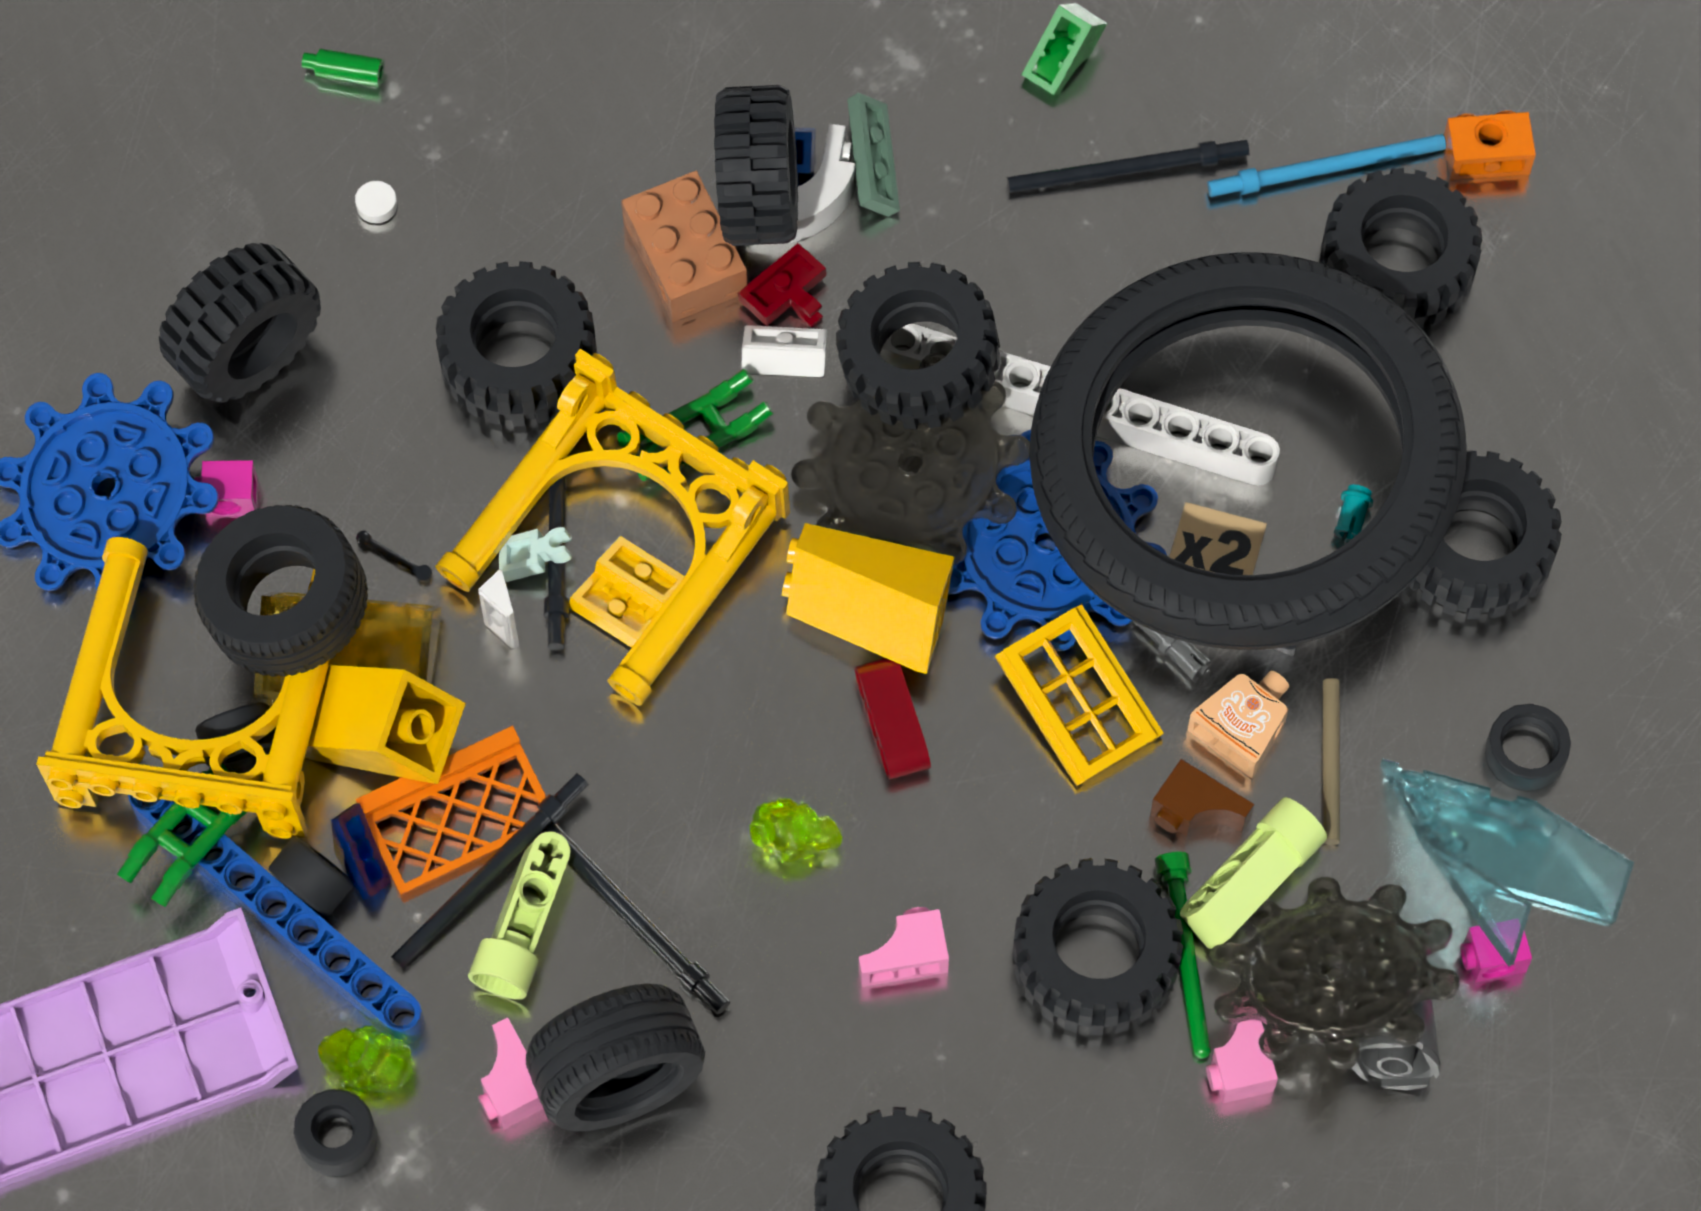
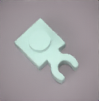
(528, 551)

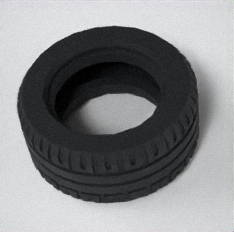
(614, 1057)

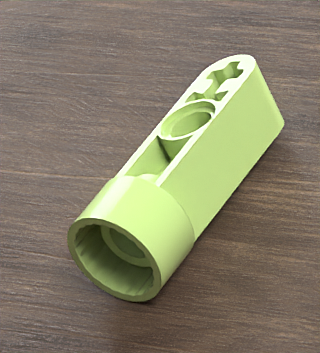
(1253, 872)
(506, 960)

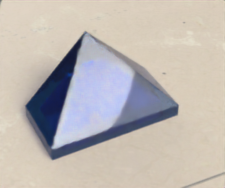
(359, 852)

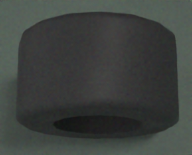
(231, 722)
(311, 876)
(327, 1106)

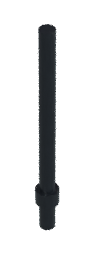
(1206, 154)
(556, 604)
(550, 811)
(691, 974)

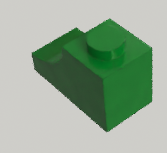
(1063, 47)

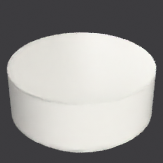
(376, 202)

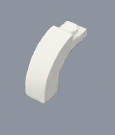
(830, 189)

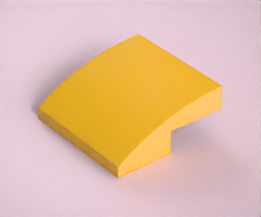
(625, 591)

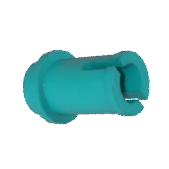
(1353, 512)

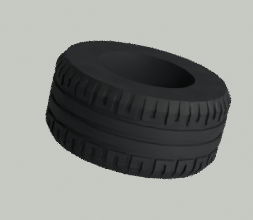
(257, 547)

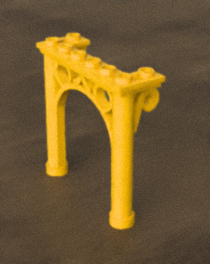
(593, 389)
(79, 771)

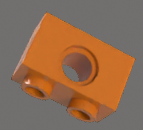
(1472, 159)

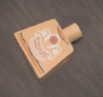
(1242, 720)

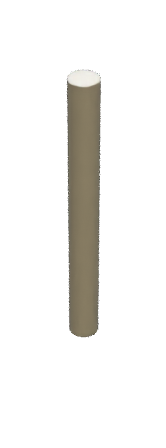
(1331, 760)

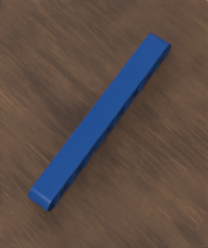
(293, 921)

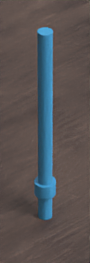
(1251, 180)

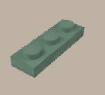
(873, 154)

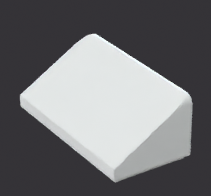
(784, 351)
(498, 609)

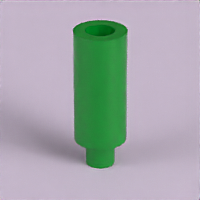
(345, 67)

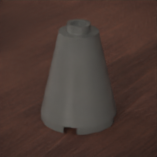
(1402, 1065)

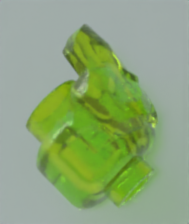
(792, 831)
(366, 1059)

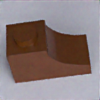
(1197, 800)

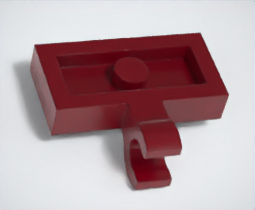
(786, 286)

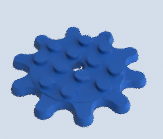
(97, 443)
(1034, 581)

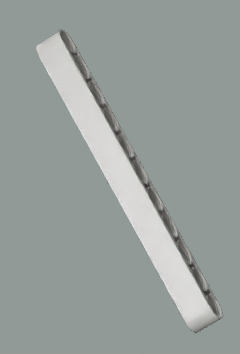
(1116, 422)

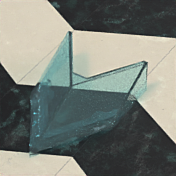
(1508, 854)

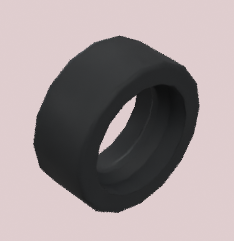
(1536, 717)

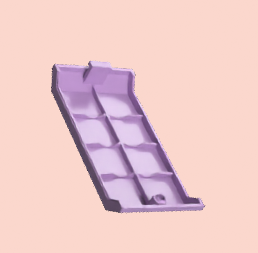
(136, 1048)

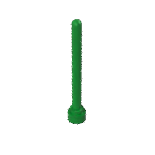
(1174, 872)

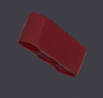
(892, 718)

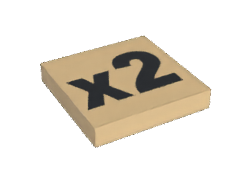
(1217, 541)

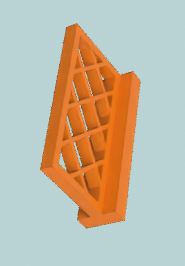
(459, 767)

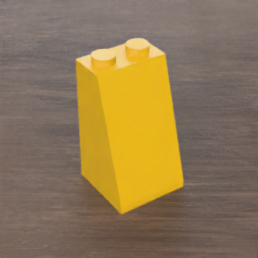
(869, 592)
(384, 723)

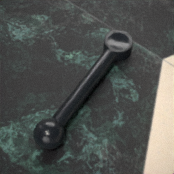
(422, 572)

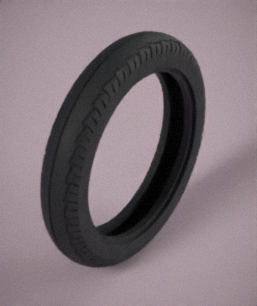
(1261, 608)

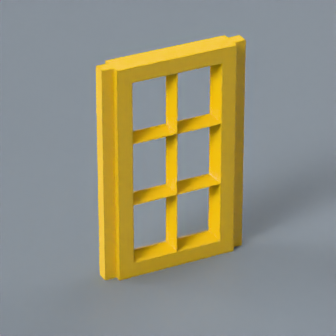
(1046, 716)

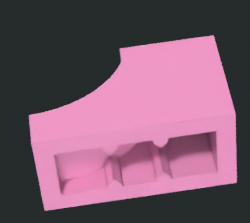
(912, 952)
(1240, 1067)
(509, 1086)

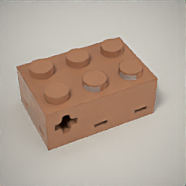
(683, 246)

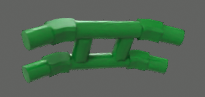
(707, 407)
(187, 855)

